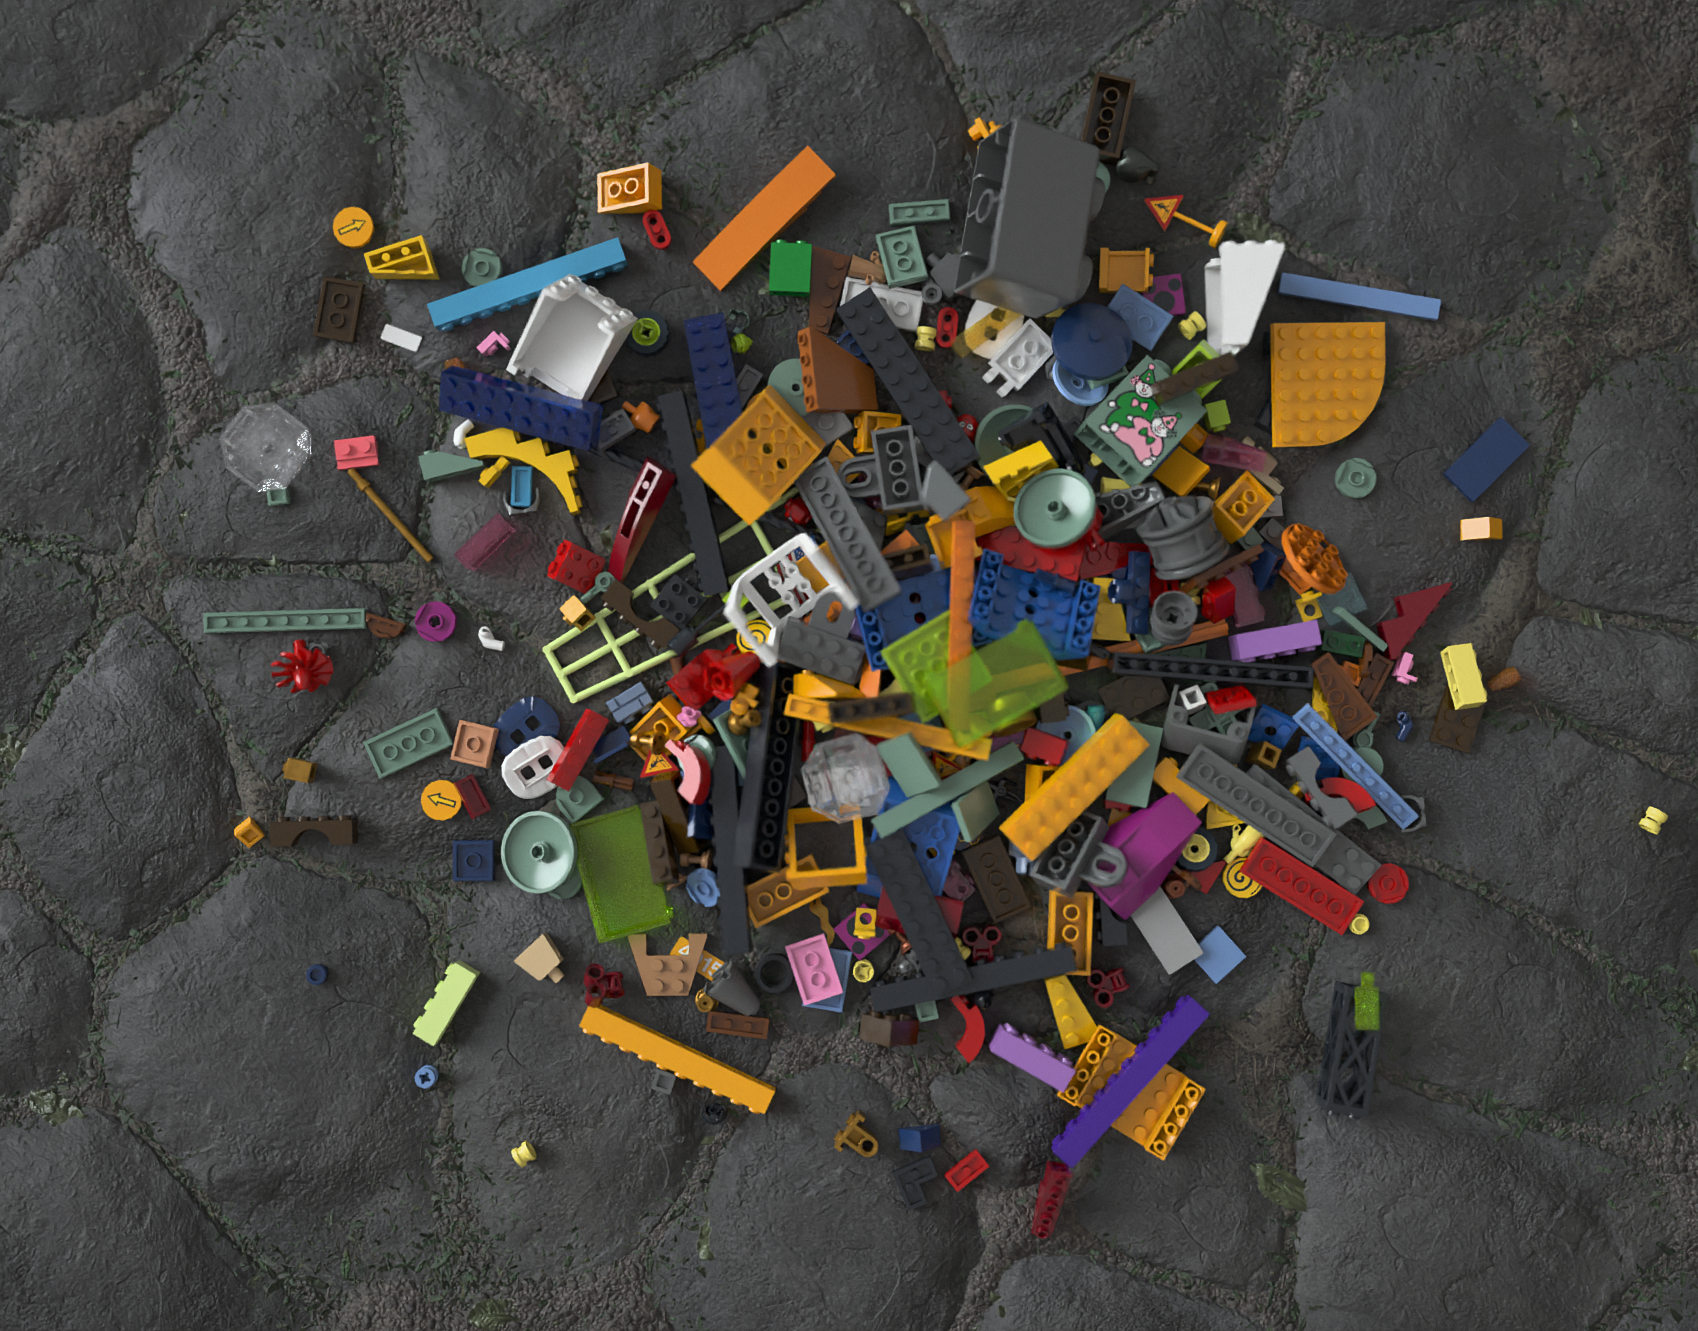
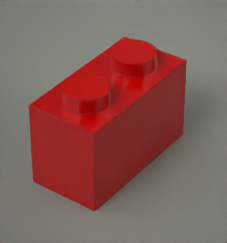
(1218, 600)
(1045, 746)

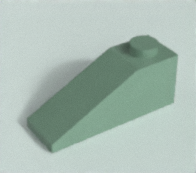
(442, 465)

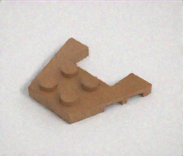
(667, 973)

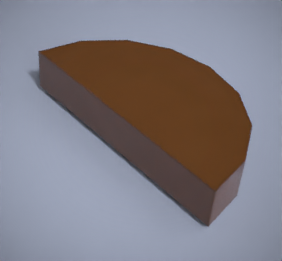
(384, 627)
(1367, 656)

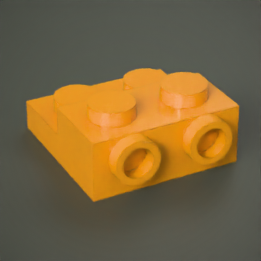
(872, 421)

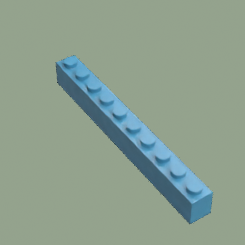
(525, 285)

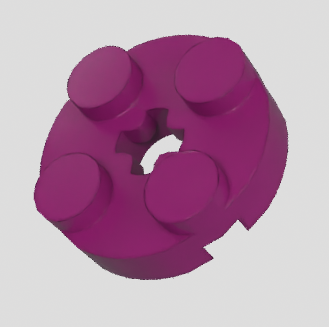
(440, 632)

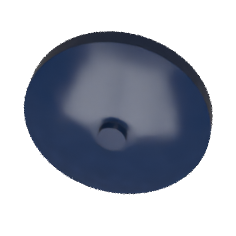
(1091, 341)

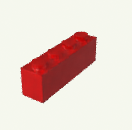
(577, 749)

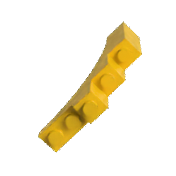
(532, 452)

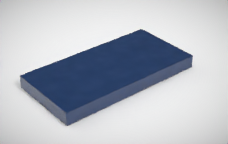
(1486, 459)

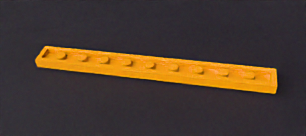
(888, 728)

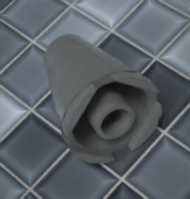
(732, 990)

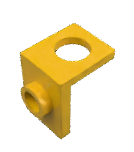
(894, 524)
(1309, 598)
(862, 930)

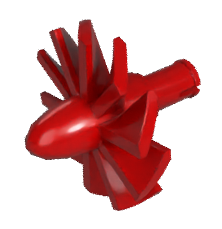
(306, 669)

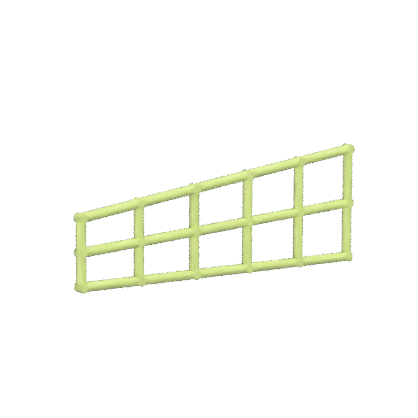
(614, 645)

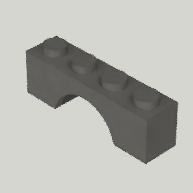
(1304, 768)

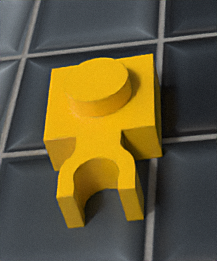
(491, 474)

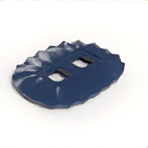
(516, 718)

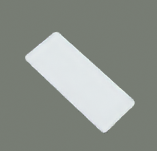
(401, 337)

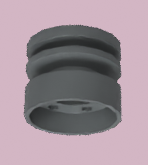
(1172, 618)

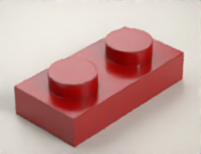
(966, 1170)

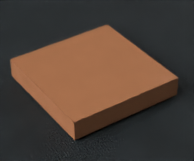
(474, 744)

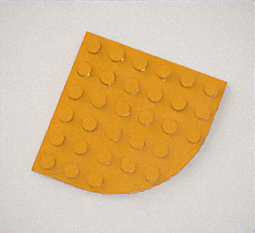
(1324, 379)

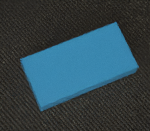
(521, 486)

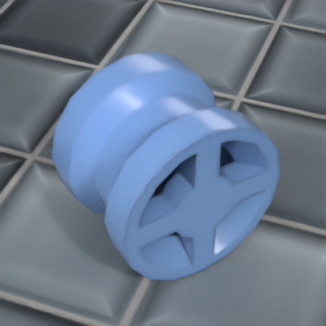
(429, 1072)

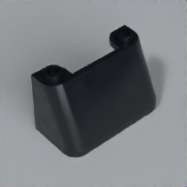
(1043, 426)

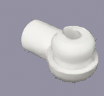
(460, 434)
(488, 640)

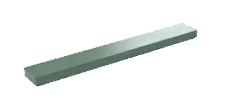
(285, 620)
(950, 789)

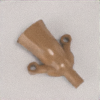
(867, 270)

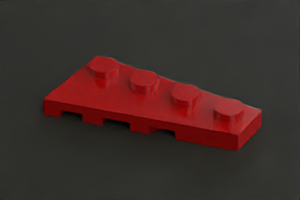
(1108, 558)

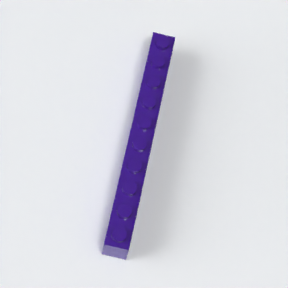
(1129, 1080)

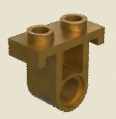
(855, 1135)

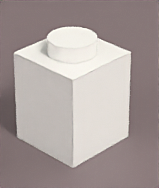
(1191, 700)

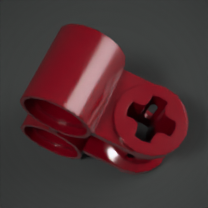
(981, 944)
(1107, 983)
(606, 985)

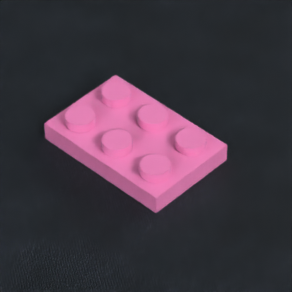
(814, 969)

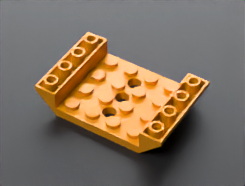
(741, 469)
(1155, 1113)

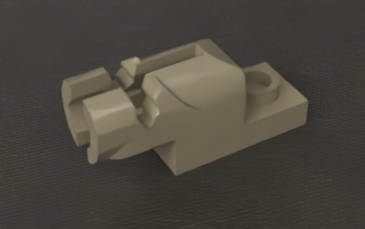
(1271, 483)

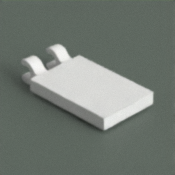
(1020, 357)

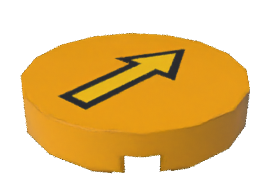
(353, 227)
(441, 800)

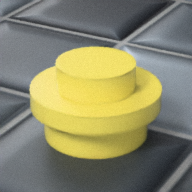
(1359, 924)

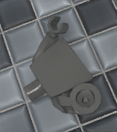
(940, 279)

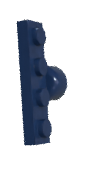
(1134, 592)

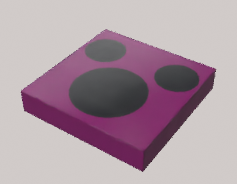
(1167, 294)
(859, 946)

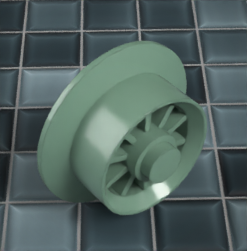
(787, 381)

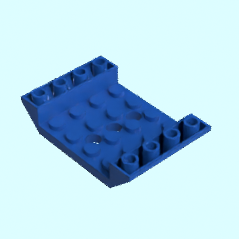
(897, 615)
(1061, 617)
(934, 829)

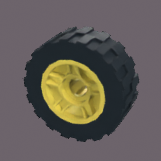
(1205, 854)

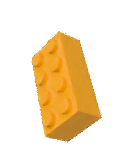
(774, 895)
(1072, 923)

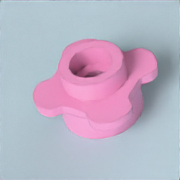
(689, 716)

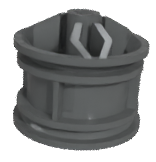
(1182, 537)

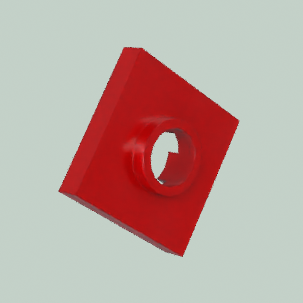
(1230, 699)

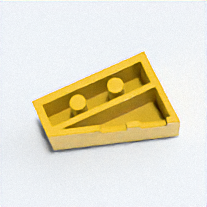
(402, 260)
(1019, 467)
(1109, 616)

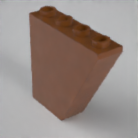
(833, 377)

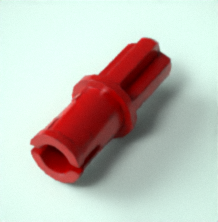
(807, 739)

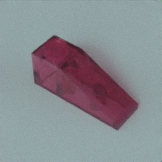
(1232, 453)

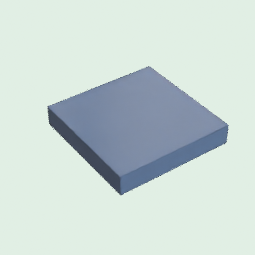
(1218, 955)

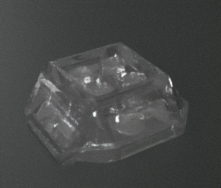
(246, 443)
(827, 781)

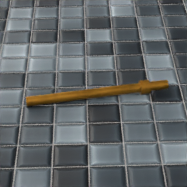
(365, 486)

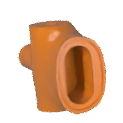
(642, 417)

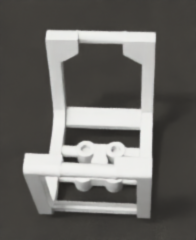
(769, 650)

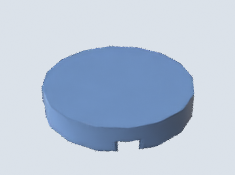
(702, 887)

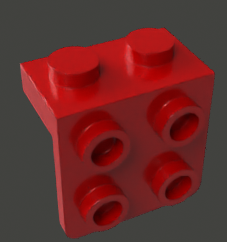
(575, 567)

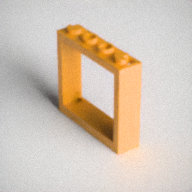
(821, 878)

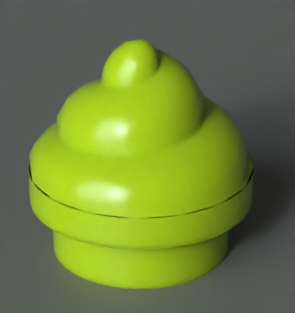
(740, 343)

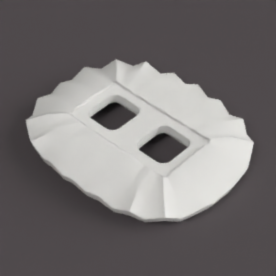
(991, 348)
(528, 754)

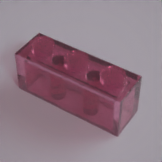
(484, 542)
(1247, 607)

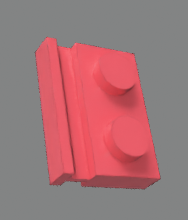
(356, 452)

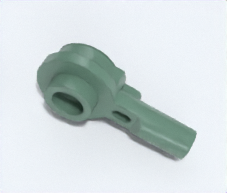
(602, 583)
(1365, 736)

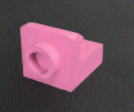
(490, 344)
(1402, 666)

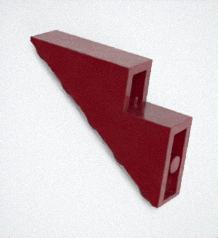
(1412, 615)
(1050, 1198)

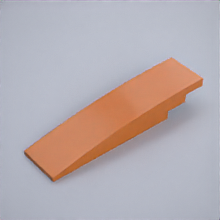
(764, 218)

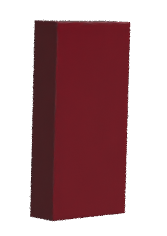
(472, 796)

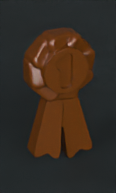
(1191, 880)

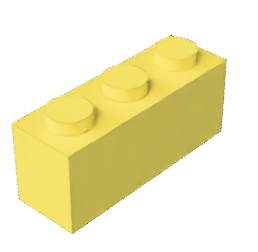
(1463, 676)

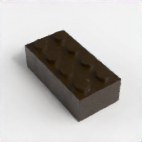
(1108, 115)

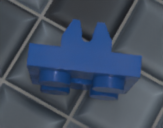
(1267, 716)

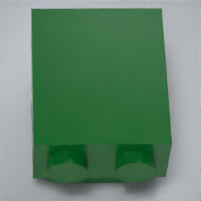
(790, 268)

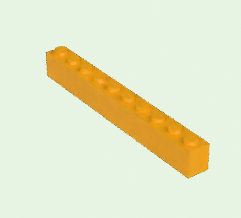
(678, 1058)

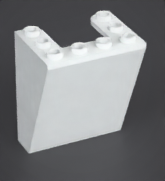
(1237, 290)
(571, 337)

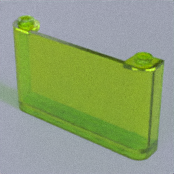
(995, 684)
(618, 875)

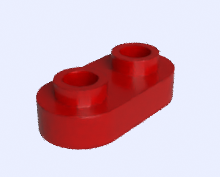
(658, 230)
(946, 328)

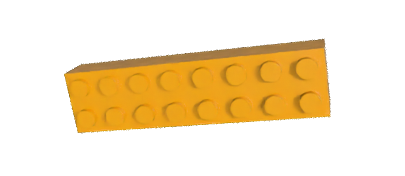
(1074, 786)

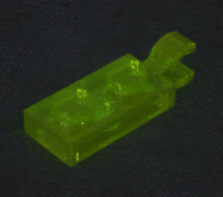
(1367, 1003)

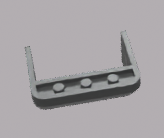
(941, 493)
(1185, 738)

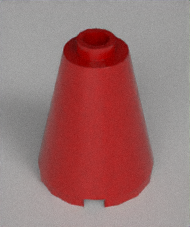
(731, 673)

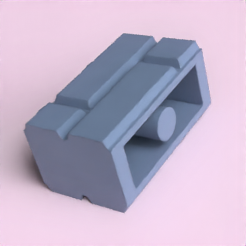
(630, 703)

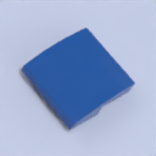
(1329, 767)

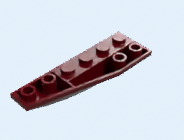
(639, 514)

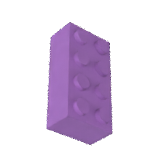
(1273, 640)
(1031, 1057)

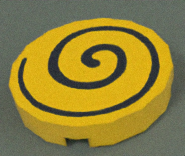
(759, 629)
(1238, 883)

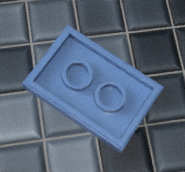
(1141, 315)
(842, 962)

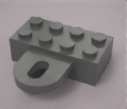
(889, 472)
(823, 644)
(1076, 857)

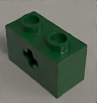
(1341, 644)

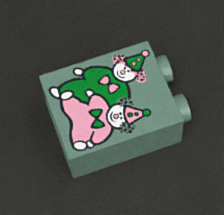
(1131, 428)

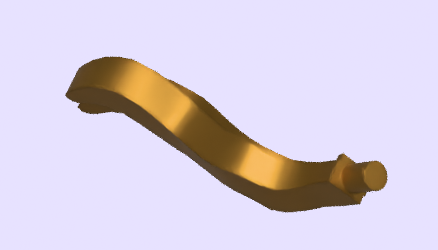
(821, 911)

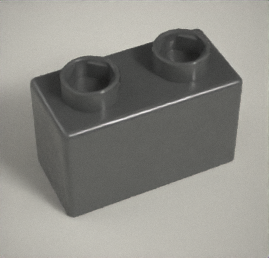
(1029, 220)

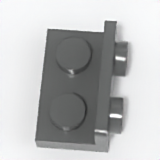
(614, 429)

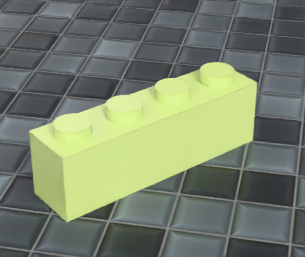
(446, 1002)

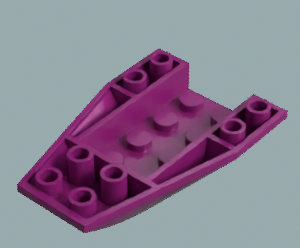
(1151, 844)

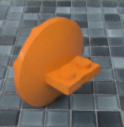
(1309, 563)

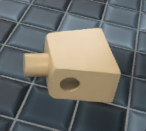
(541, 959)

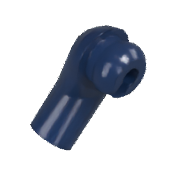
(1405, 724)

